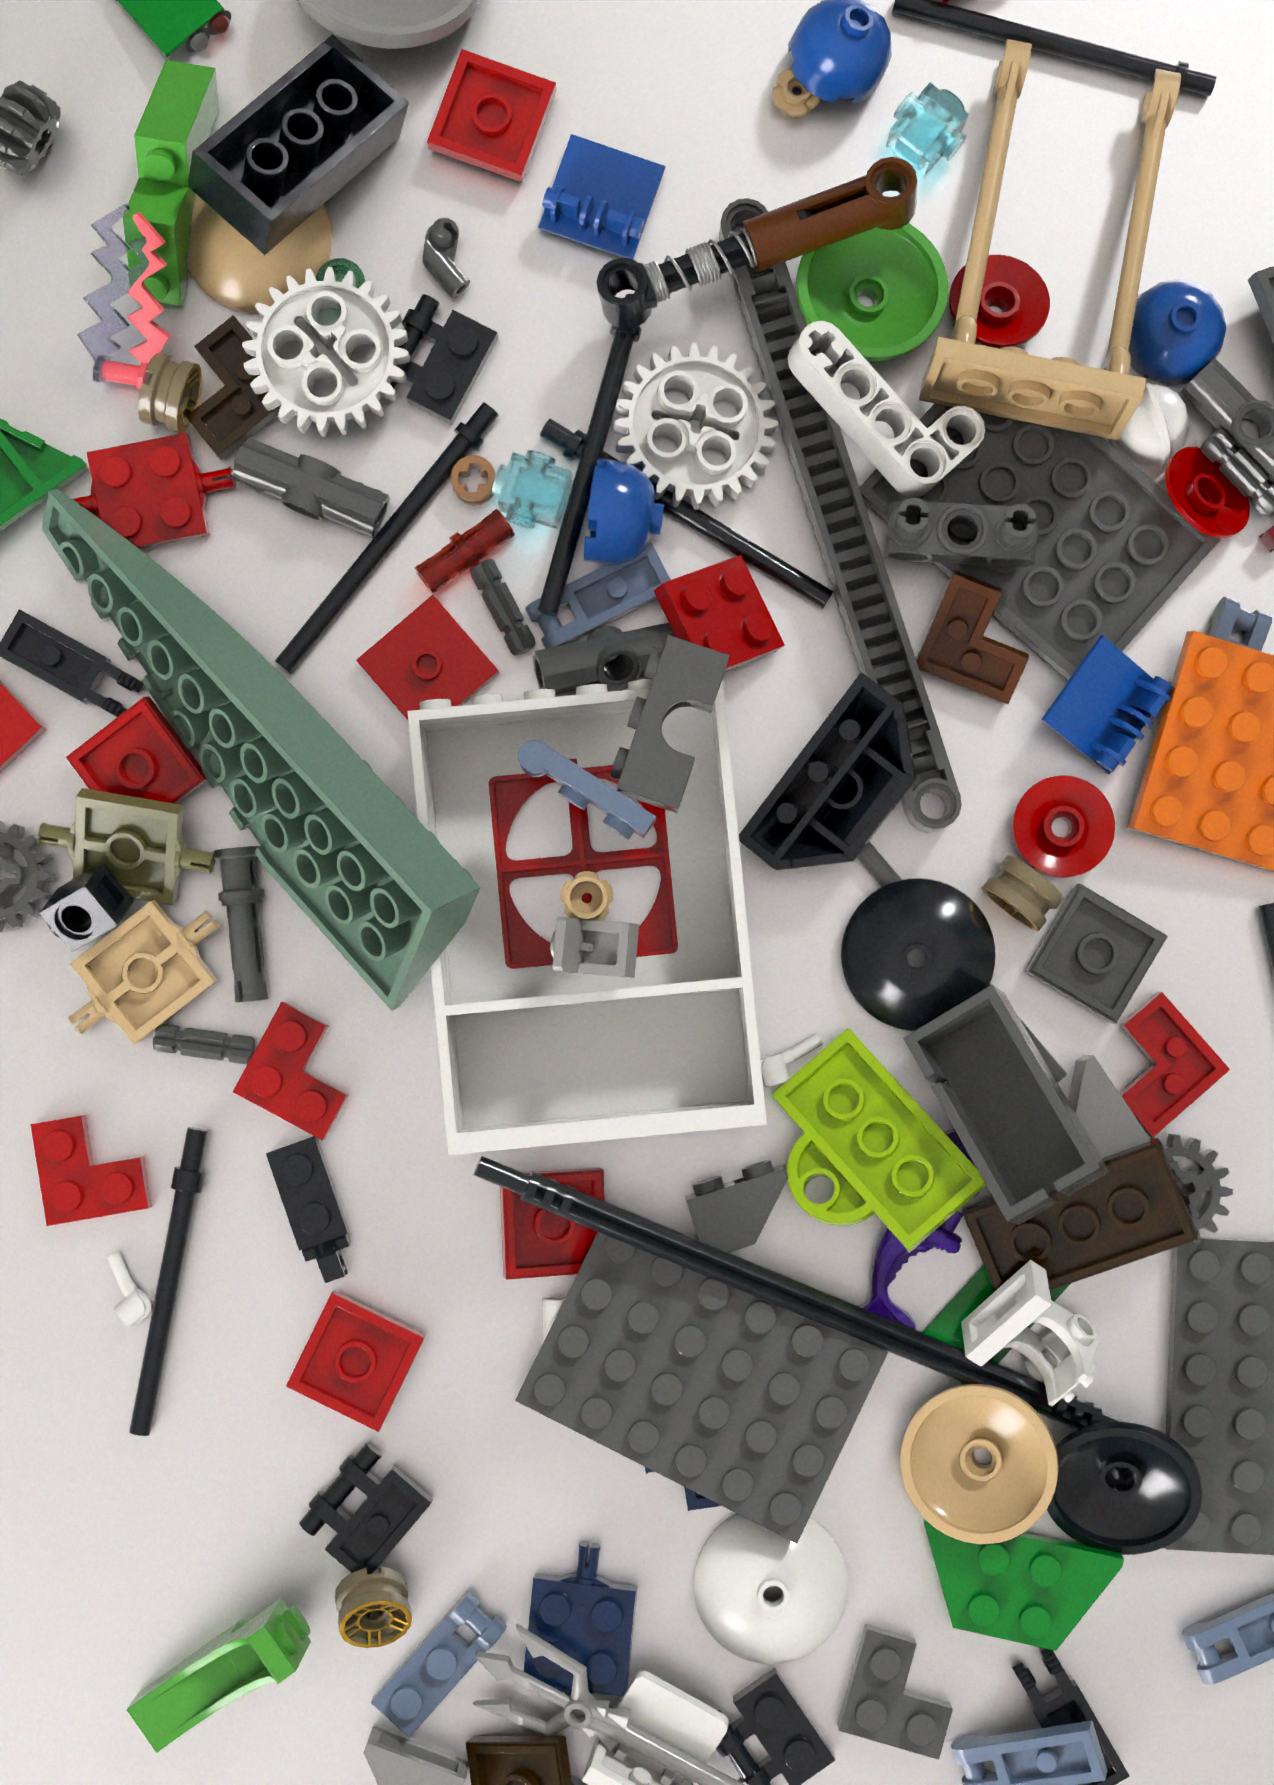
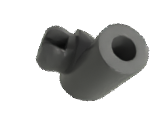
(440, 255)

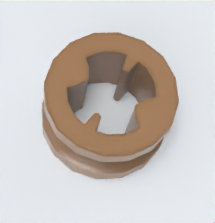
(463, 469)

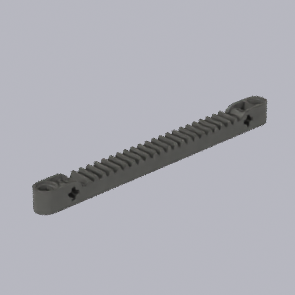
(841, 523)

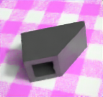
(736, 1211)

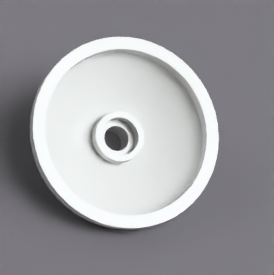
(745, 1560)

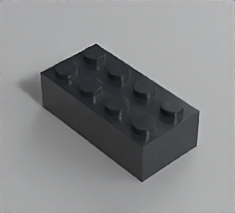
(297, 144)

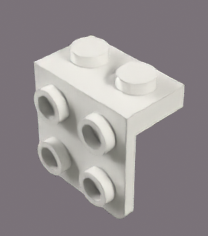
(669, 1717)

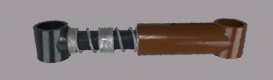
(765, 240)

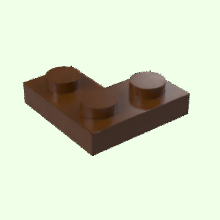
(956, 642)

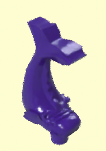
(891, 1256)

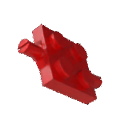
(152, 490)

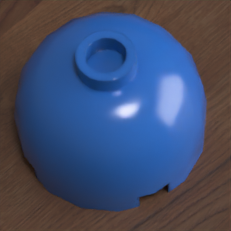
(841, 50)
(1176, 331)
(620, 513)

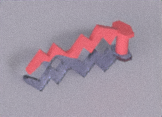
(124, 281)

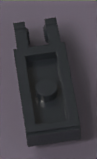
(62, 661)
(1068, 1706)

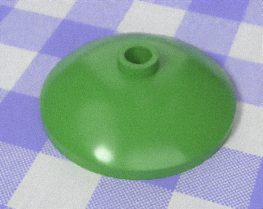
(893, 269)

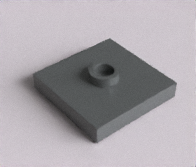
(1096, 953)

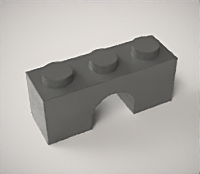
(681, 677)

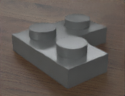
(881, 1708)

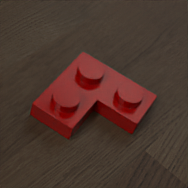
(1180, 1069)
(278, 1077)
(75, 1186)

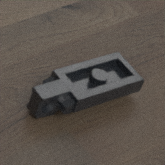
(312, 1205)

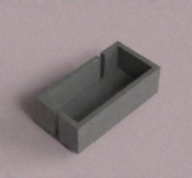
(1005, 1105)

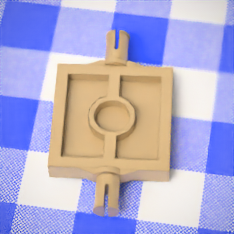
(143, 972)

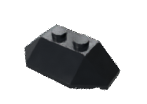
(837, 784)

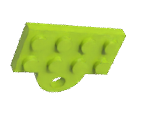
(872, 1146)

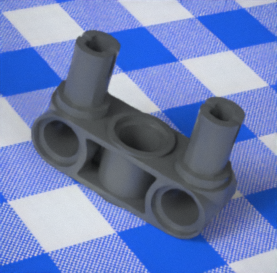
(1002, 533)

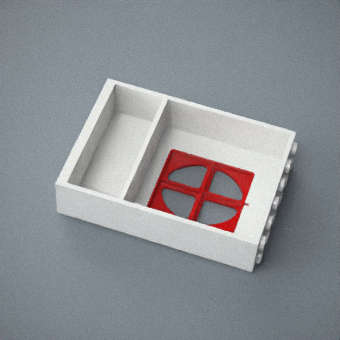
(574, 1054)

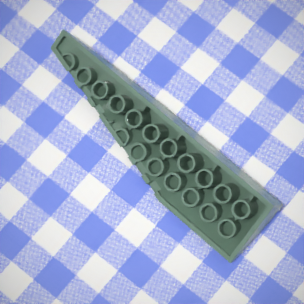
(314, 806)

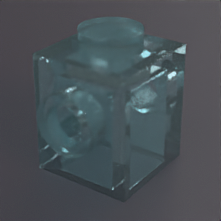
(928, 128)
(532, 489)

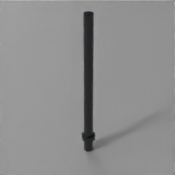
(1054, 43)
(467, 437)
(573, 443)
(582, 483)

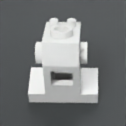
(1058, 1356)

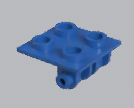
(601, 197)
(1107, 705)

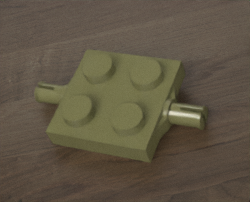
(133, 838)

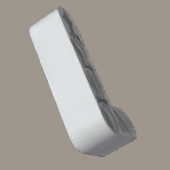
(882, 404)

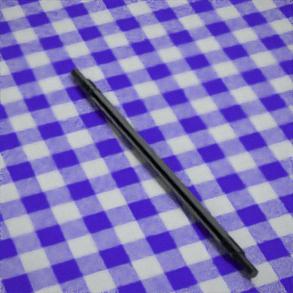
(782, 1291)

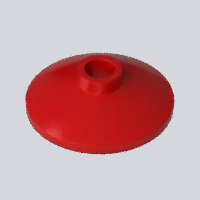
(1017, 292)
(1205, 494)
(1088, 820)

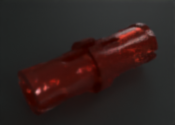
(464, 551)

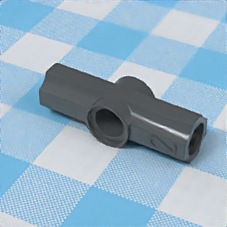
(1226, 403)
(310, 487)
(586, 661)

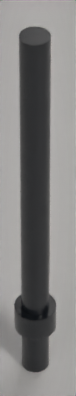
(187, 1182)

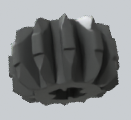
(26, 126)

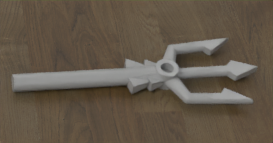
(586, 1713)

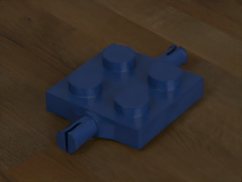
(587, 1622)

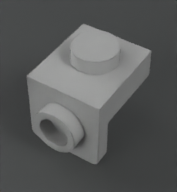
(594, 947)

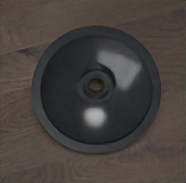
(922, 917)
(1128, 1506)

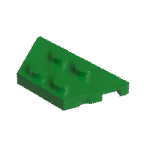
(29, 471)
(1022, 1587)

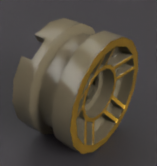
(169, 392)
(1022, 893)
(373, 1608)

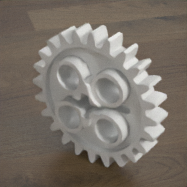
(292, 380)
(704, 383)

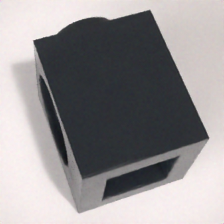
(99, 895)

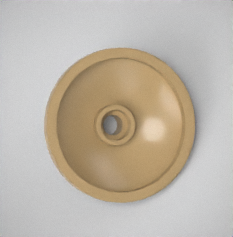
(239, 273)
(973, 1498)

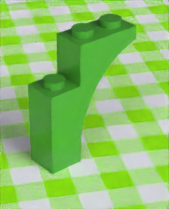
(171, 127)
(222, 1671)

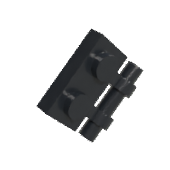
(452, 363)
(379, 1521)
(783, 1730)

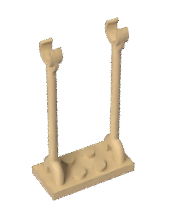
(1028, 386)

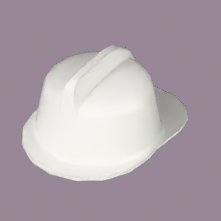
(1156, 431)

